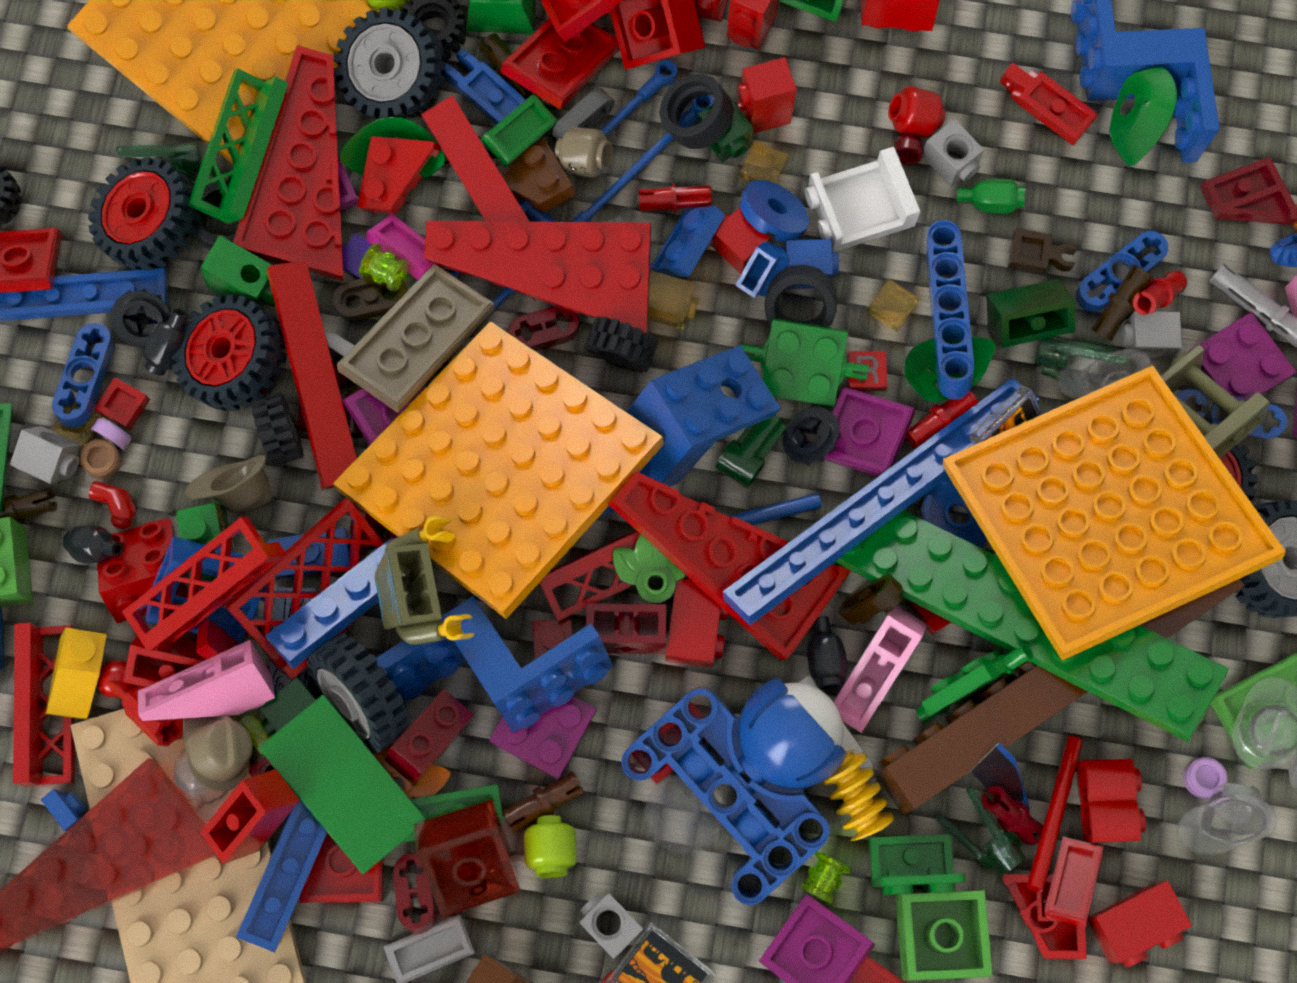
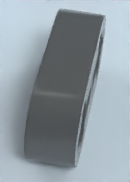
(586, 113)

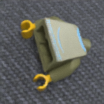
(409, 590)

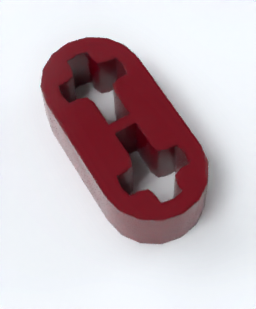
(541, 321)
(405, 895)

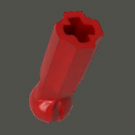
(112, 685)

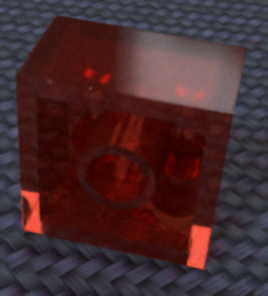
(466, 858)

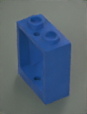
(177, 553)

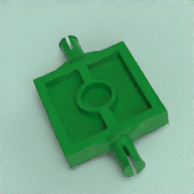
(805, 361)
(971, 679)

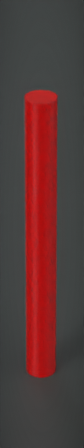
(1054, 814)

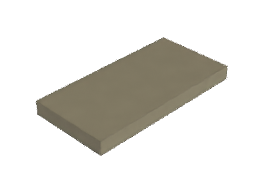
(415, 337)

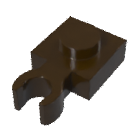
(1034, 252)

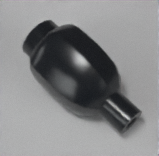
(165, 343)
(91, 544)
(826, 656)

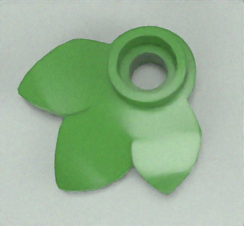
(642, 564)

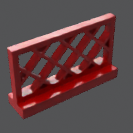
(298, 551)

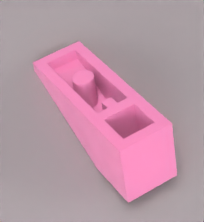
(878, 667)
(215, 687)

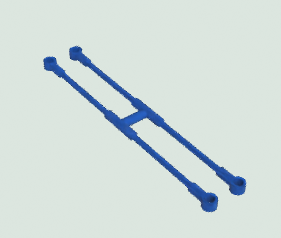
(652, 86)

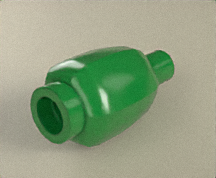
(993, 195)

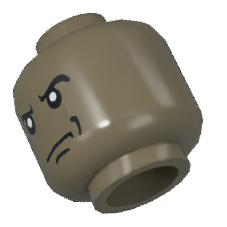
(584, 152)

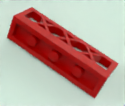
(586, 564)
(213, 595)
(29, 712)

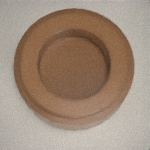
(100, 458)

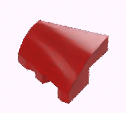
(1052, 936)

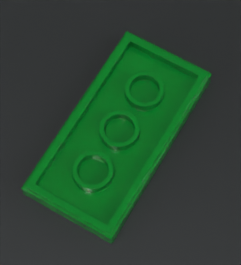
(342, 783)

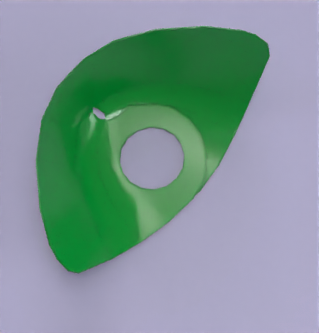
(1143, 126)
(356, 149)
(923, 357)

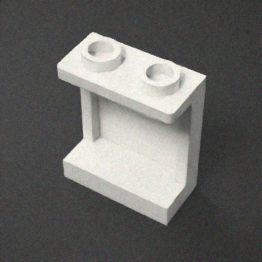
(863, 202)

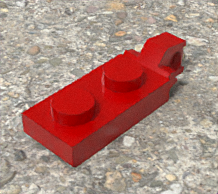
(1049, 103)

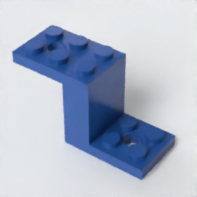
(1114, 56)
(695, 413)
(516, 691)

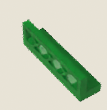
(250, 152)

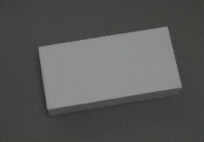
(429, 951)

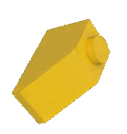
(75, 673)

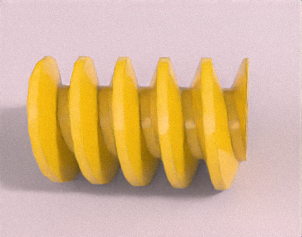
(858, 797)

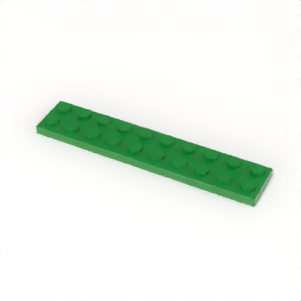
(973, 590)

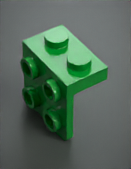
(912, 861)

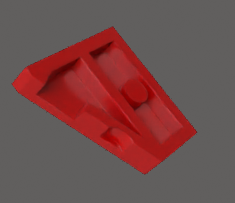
(392, 172)

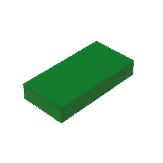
(519, 130)

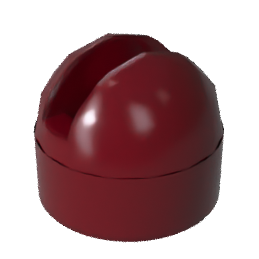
(909, 149)

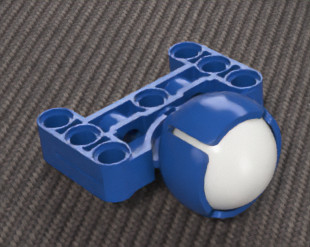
(783, 742)

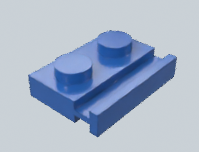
(688, 241)

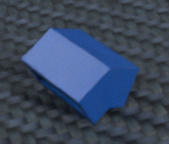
(762, 268)

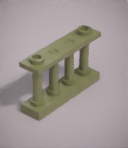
(1242, 415)

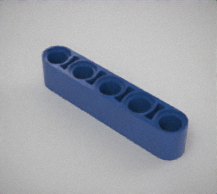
(954, 323)

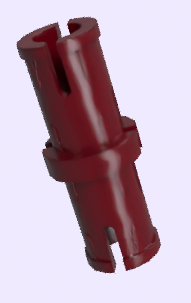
(1012, 815)

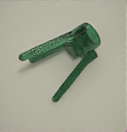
(182, 156)
(1056, 352)
(1002, 849)

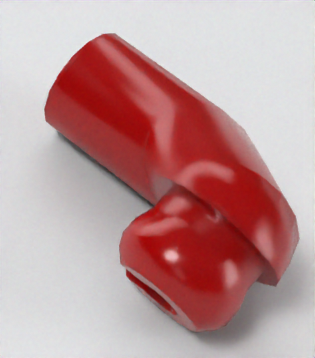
(118, 501)

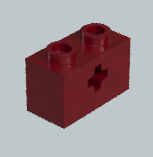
(629, 627)
(428, 737)

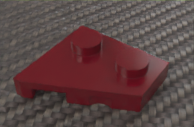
(1251, 195)

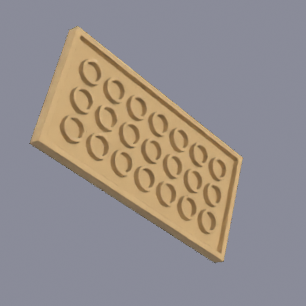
(189, 920)

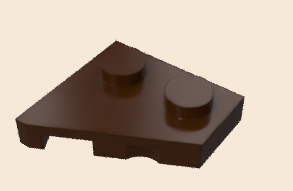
(538, 178)

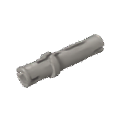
(1255, 301)

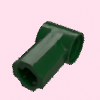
(746, 456)

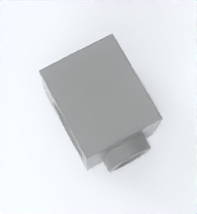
(953, 139)
(1154, 334)
(46, 454)
(621, 939)

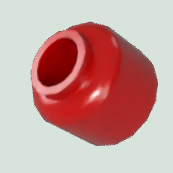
(916, 112)

